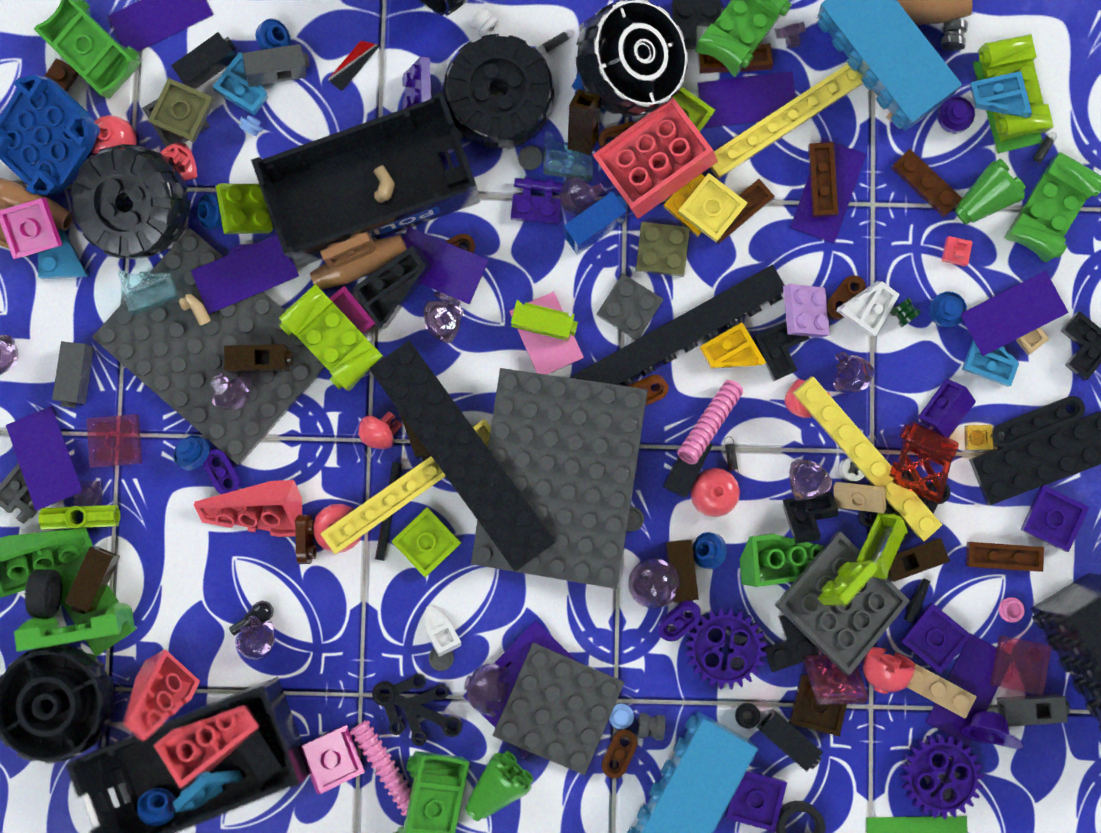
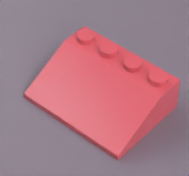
(655, 157)

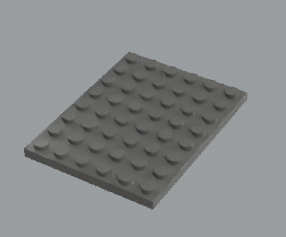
(181, 357)
(575, 463)

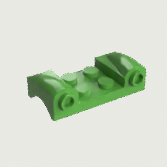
(741, 31)
(88, 47)
(1054, 206)
(45, 632)
(434, 792)

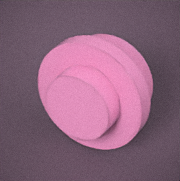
(1011, 610)

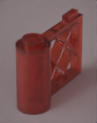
(929, 448)

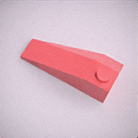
(264, 506)
(158, 693)
(205, 743)

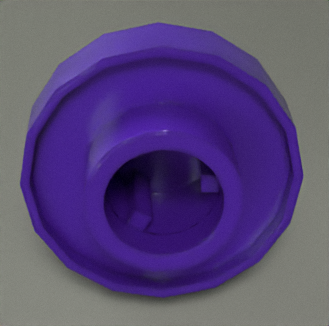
(956, 114)

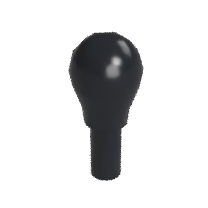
(260, 609)

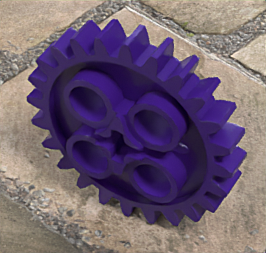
(704, 645)
(961, 787)

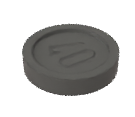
(530, 158)
(636, 519)
(441, 663)

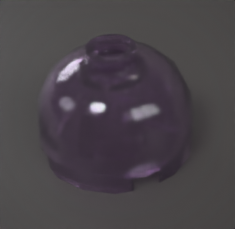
(653, 583)
(487, 688)

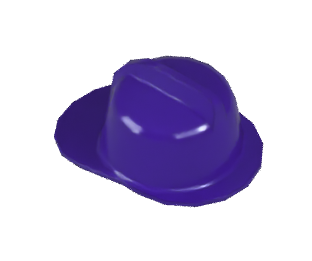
(991, 729)

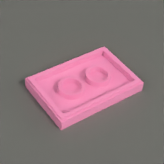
(546, 352)

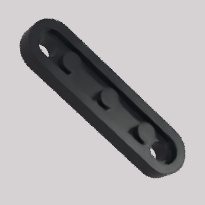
(1037, 421)

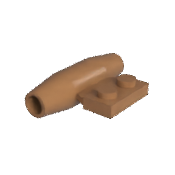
(936, 11)
(16, 194)
(355, 259)

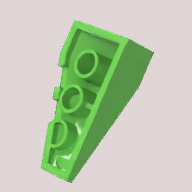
(35, 551)

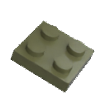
(181, 110)
(662, 249)

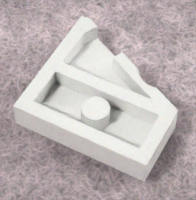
(870, 307)

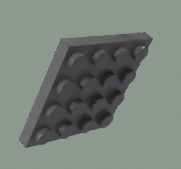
(847, 630)
(558, 708)

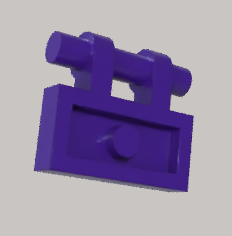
(536, 208)

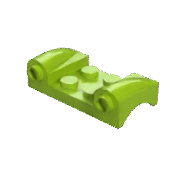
(1008, 57)
(330, 337)

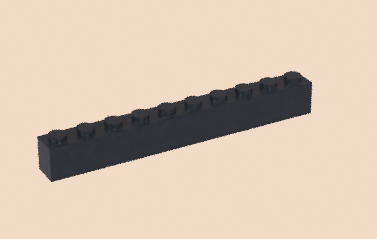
(687, 330)

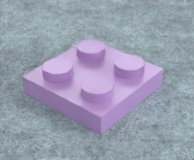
(806, 310)

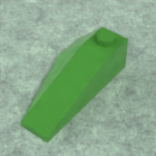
(774, 559)

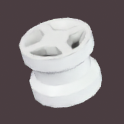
(484, 22)
(848, 472)

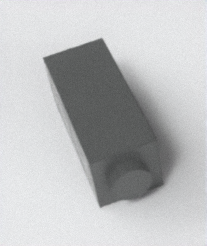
(275, 65)
(72, 374)
(1034, 709)

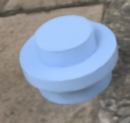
(251, 125)
(621, 716)

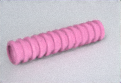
(710, 422)
(382, 763)

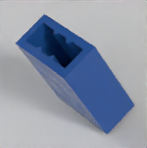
(595, 222)

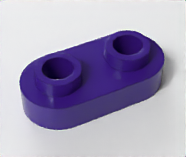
(222, 473)
(682, 621)

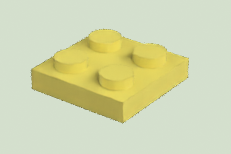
(712, 207)

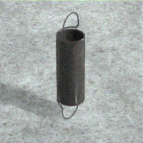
(556, 41)
(1043, 149)
(731, 456)

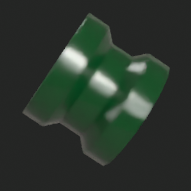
(905, 312)

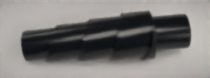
(916, 601)

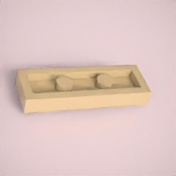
(941, 691)

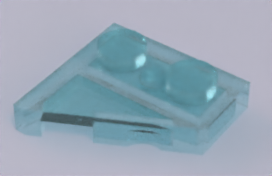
(563, 162)
(147, 290)

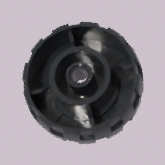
(632, 57)
(493, 67)
(130, 201)
(80, 699)

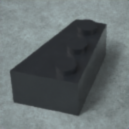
(392, 285)

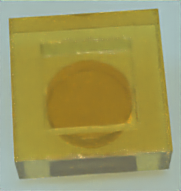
(978, 437)

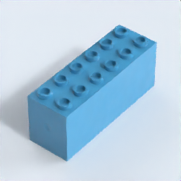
(889, 56)
(696, 779)

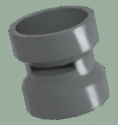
(954, 35)
(651, 726)

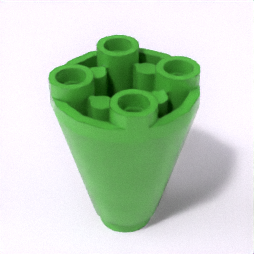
(990, 193)
(498, 786)

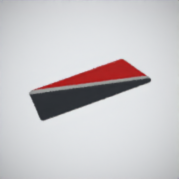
(353, 64)

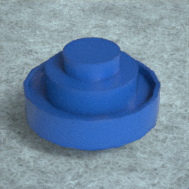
(272, 34)
(209, 212)
(946, 309)
(191, 452)
(709, 550)
(156, 807)

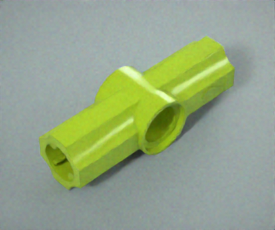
(66, 517)

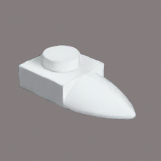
(440, 631)

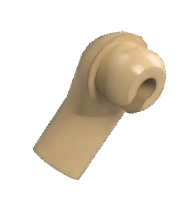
(386, 184)
(197, 308)

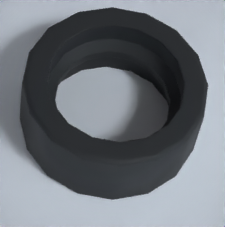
(43, 593)
(800, 806)

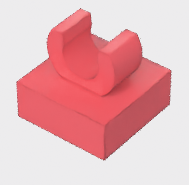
(956, 251)

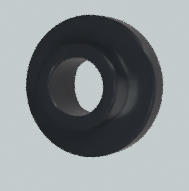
(755, 717)

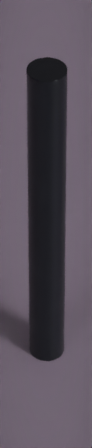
(386, 524)

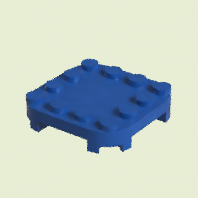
(45, 135)

